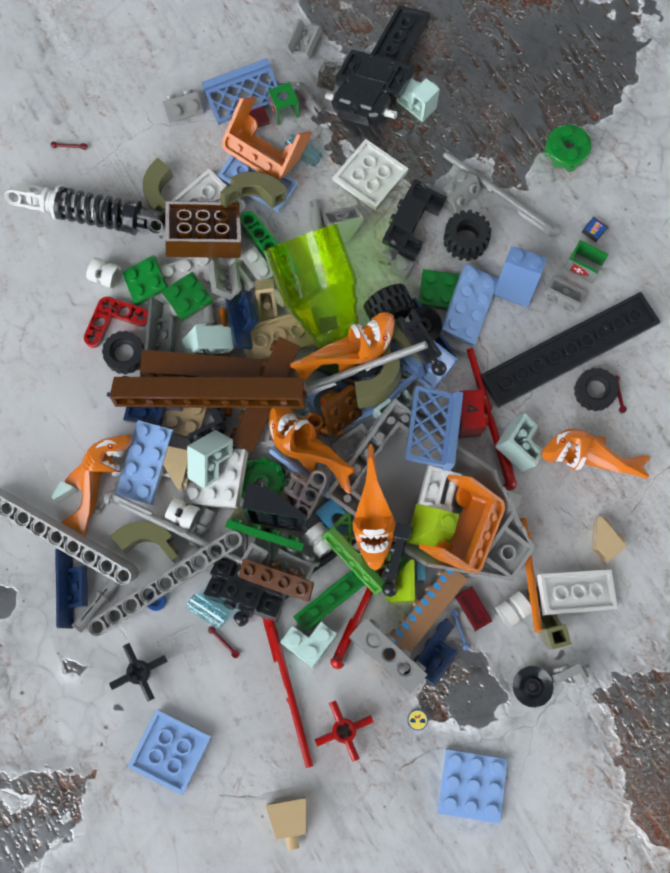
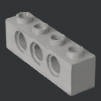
(407, 681)

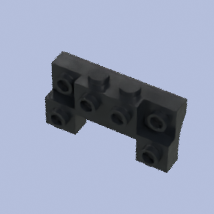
(410, 210)
(241, 594)

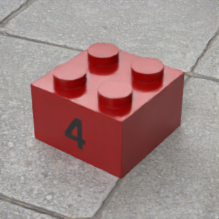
(473, 418)

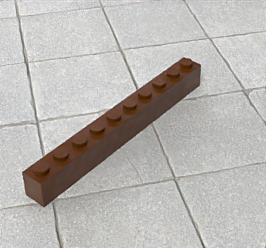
(209, 392)

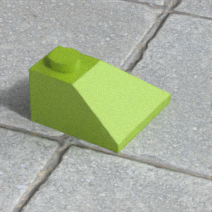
(432, 525)
(406, 586)

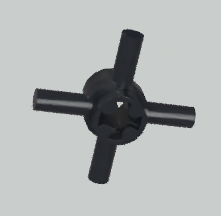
(145, 675)

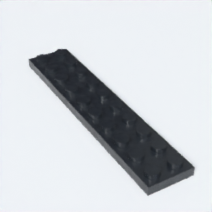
(569, 349)

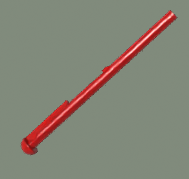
(505, 464)
(278, 656)
(336, 661)

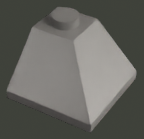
(347, 219)

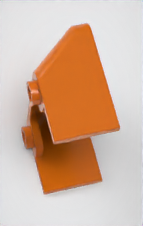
(255, 152)
(474, 529)

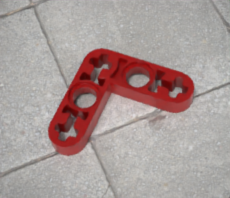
(108, 314)

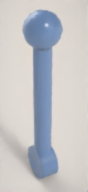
(454, 614)

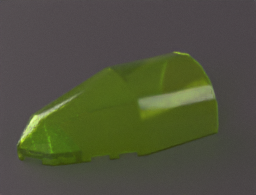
(316, 283)

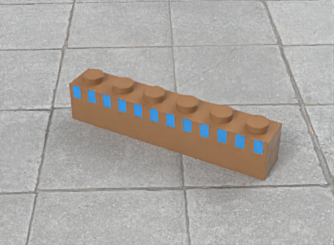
(426, 611)

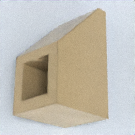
(177, 467)
(605, 540)

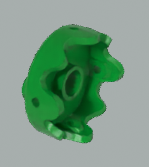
(568, 157)
(267, 470)

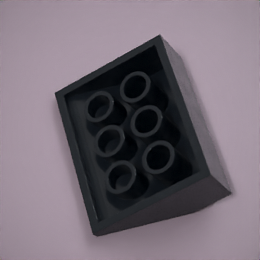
(269, 509)

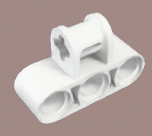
(300, 485)

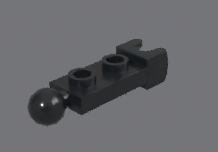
(417, 333)
(402, 533)

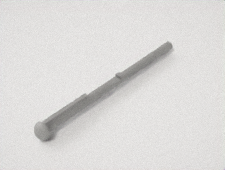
(525, 212)
(330, 381)
(112, 497)

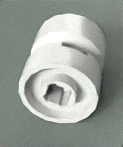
(102, 272)
(189, 516)
(313, 538)
(514, 609)

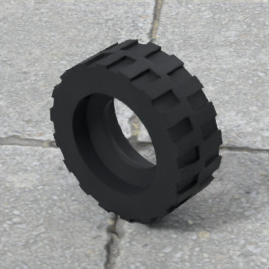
(109, 352)
(606, 379)

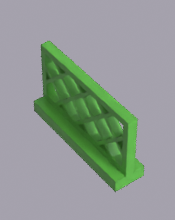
(352, 557)

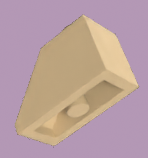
(265, 300)

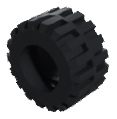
(473, 223)
(390, 299)

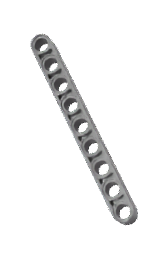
(68, 535)
(157, 586)

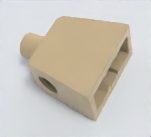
(288, 820)

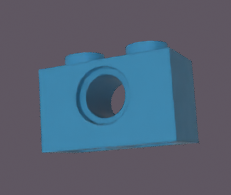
(328, 512)

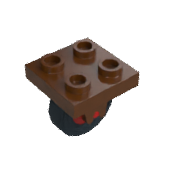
(337, 408)

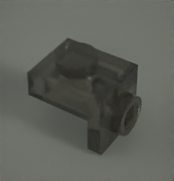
(327, 76)

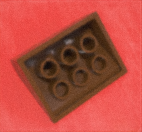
(202, 230)

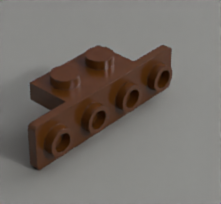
(278, 578)

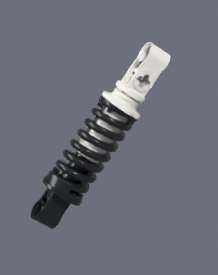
(96, 211)

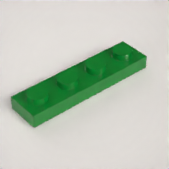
(272, 536)
(328, 601)

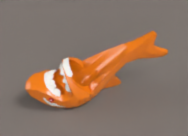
(357, 348)
(299, 441)
(580, 448)
(88, 477)
(373, 519)

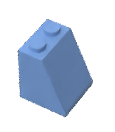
(519, 276)

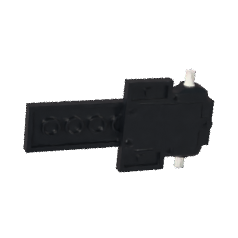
(377, 76)

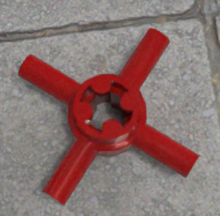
(334, 735)

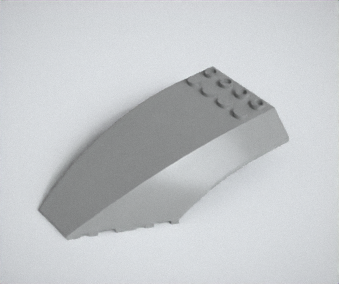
(403, 481)

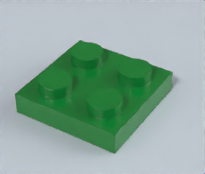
(145, 280)
(437, 289)
(187, 296)

